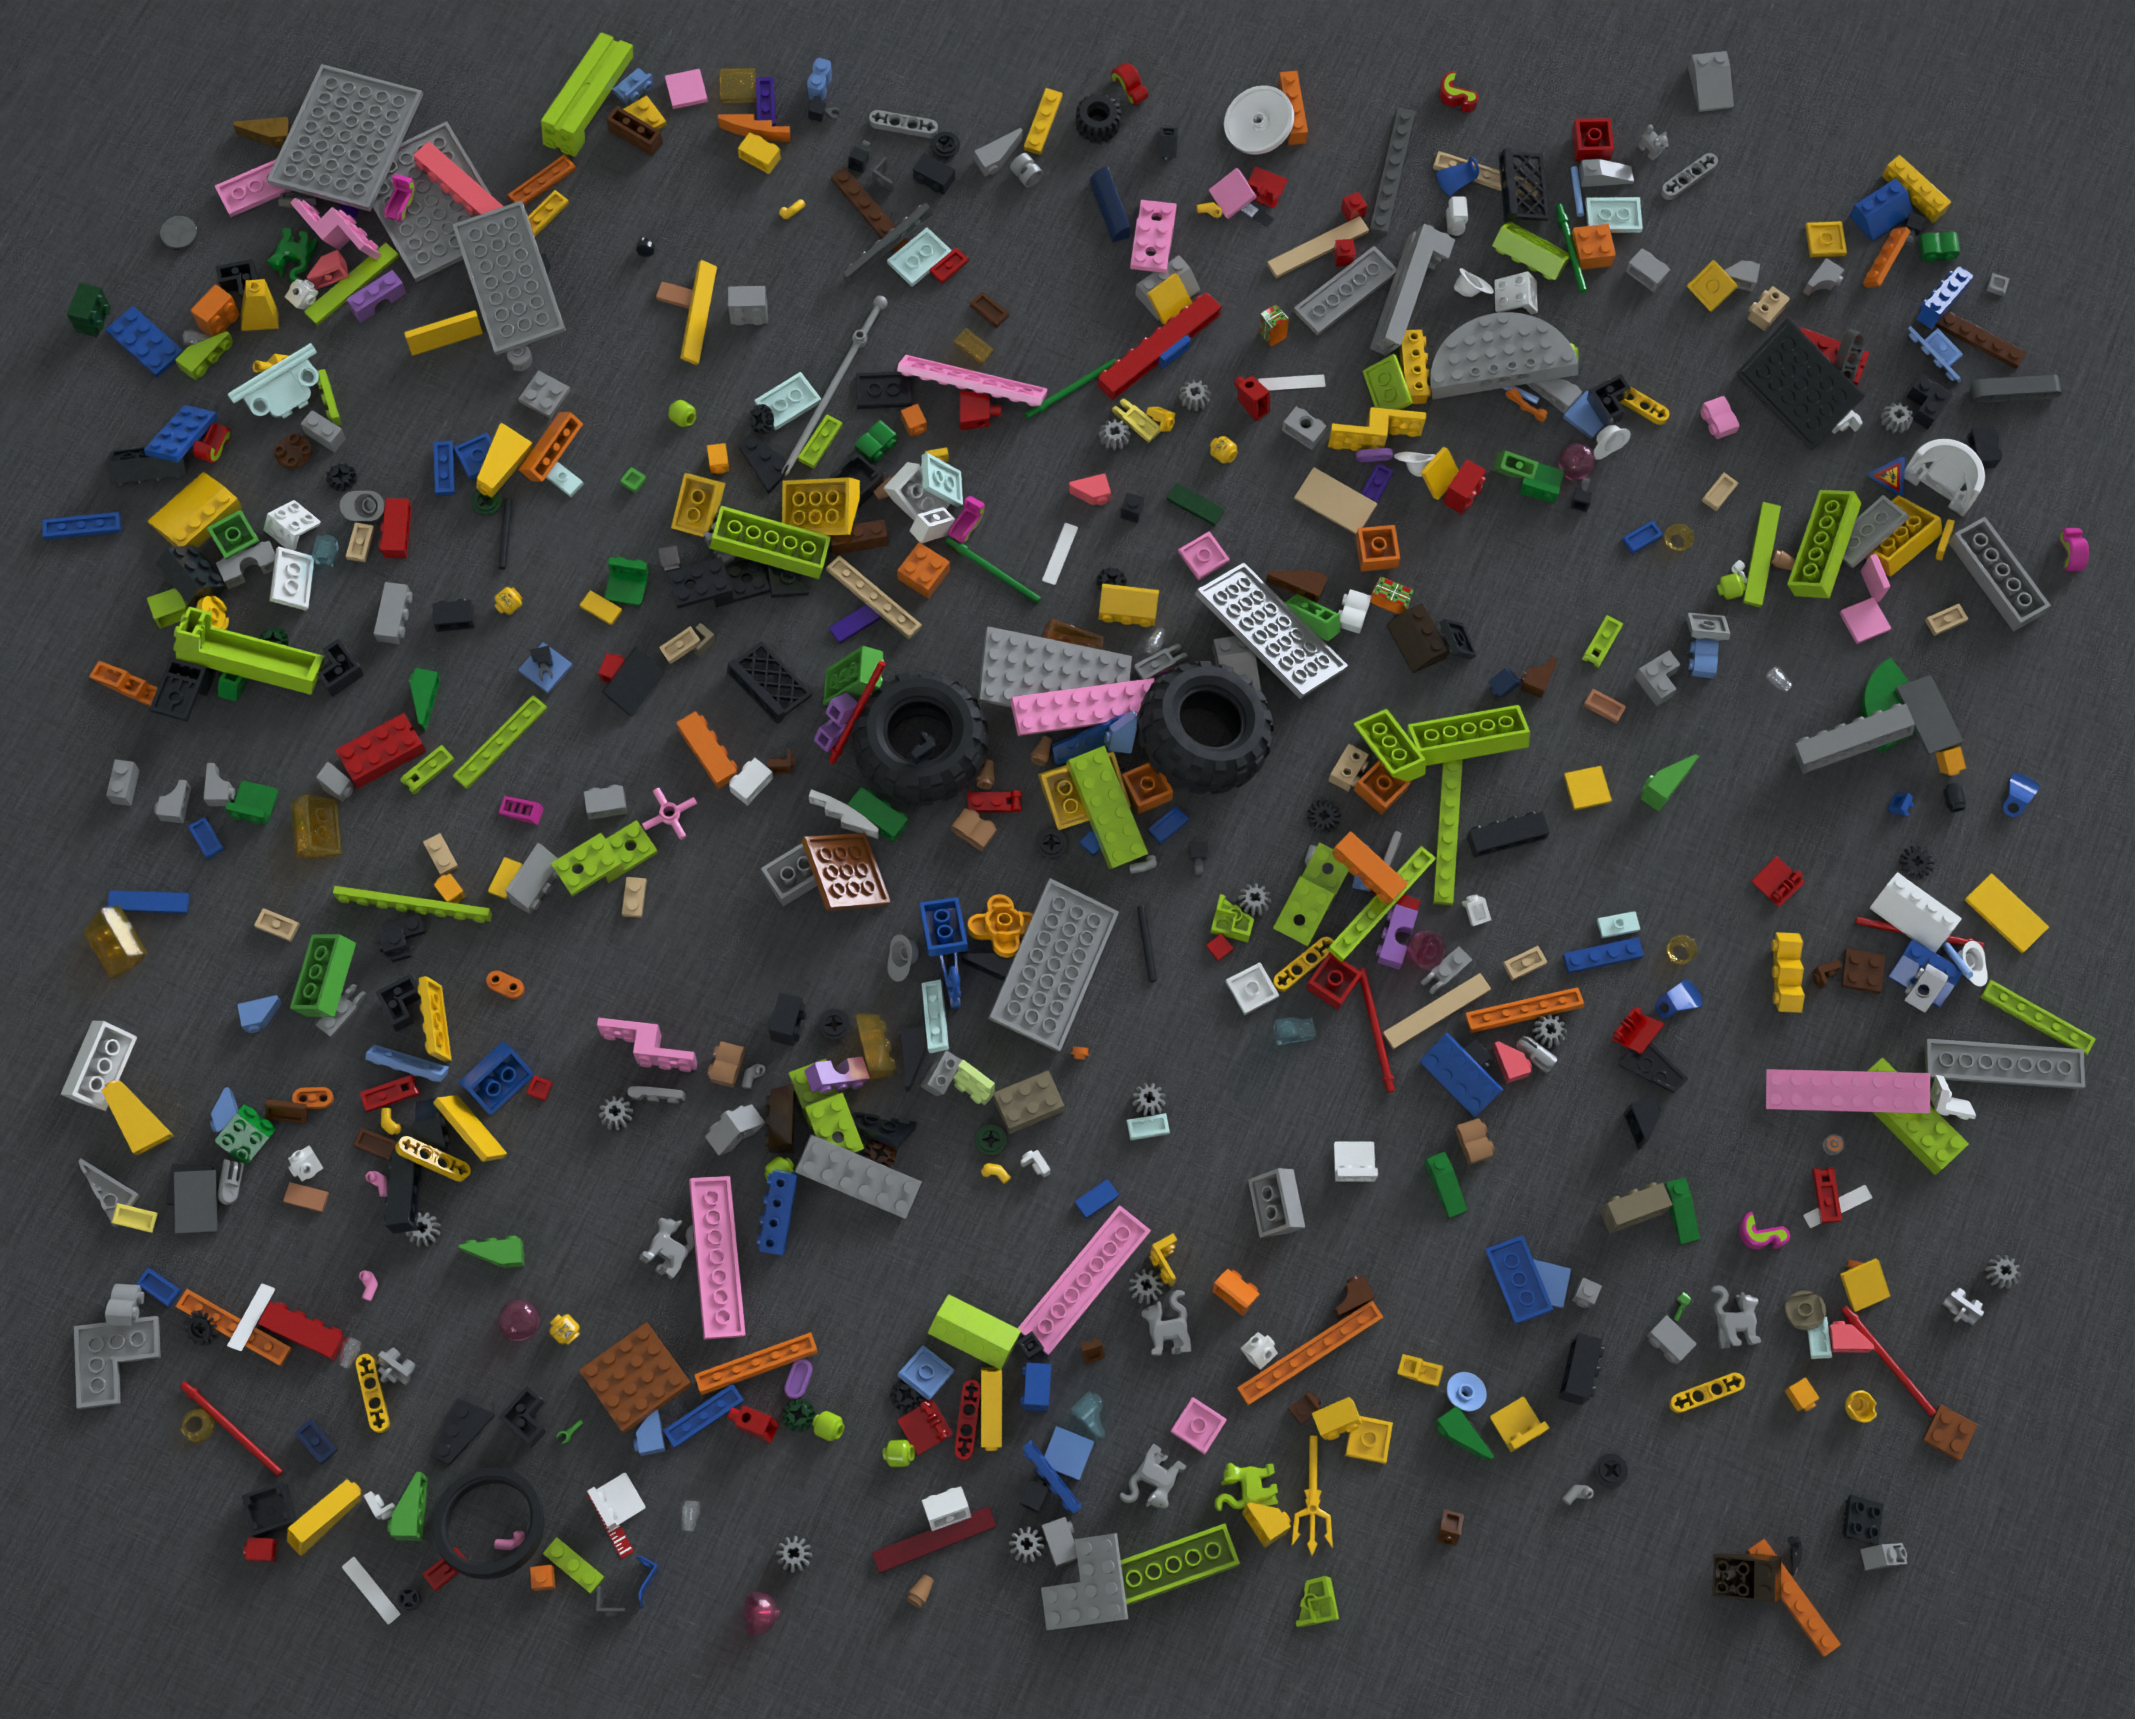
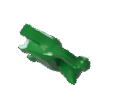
(294, 252)

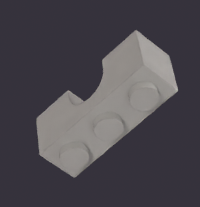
(233, 567)

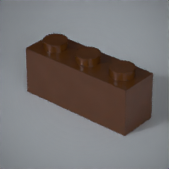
(634, 130)
(862, 537)

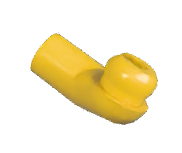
(1211, 208)
(792, 210)
(388, 1124)
(995, 1169)

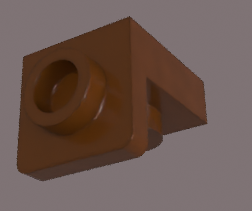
(782, 766)
(1825, 971)
(1304, 1407)
(1450, 1527)

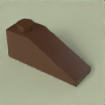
(1301, 582)

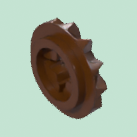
(889, 1151)

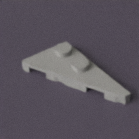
(108, 1189)

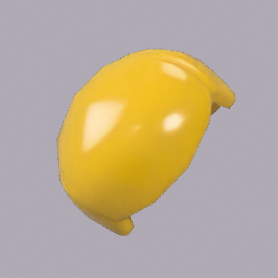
(1860, 1406)

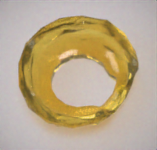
(1682, 530)
(1685, 941)
(205, 1431)

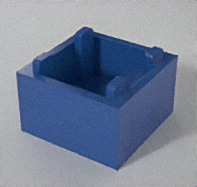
(1036, 1387)

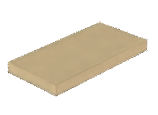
(1335, 501)

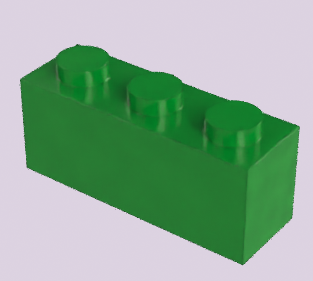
(878, 812)

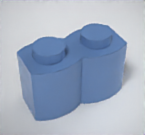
(819, 79)
(1704, 658)

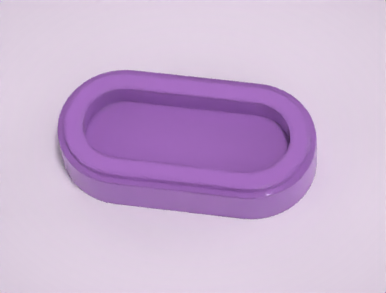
(1373, 455)
(798, 1379)

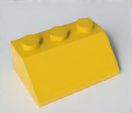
(1128, 605)
(1266, 1522)

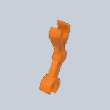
(1514, 395)

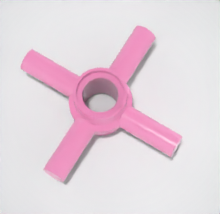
(668, 806)

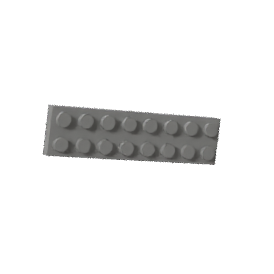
(2005, 1063)

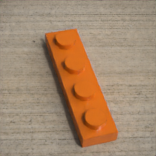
(1886, 257)

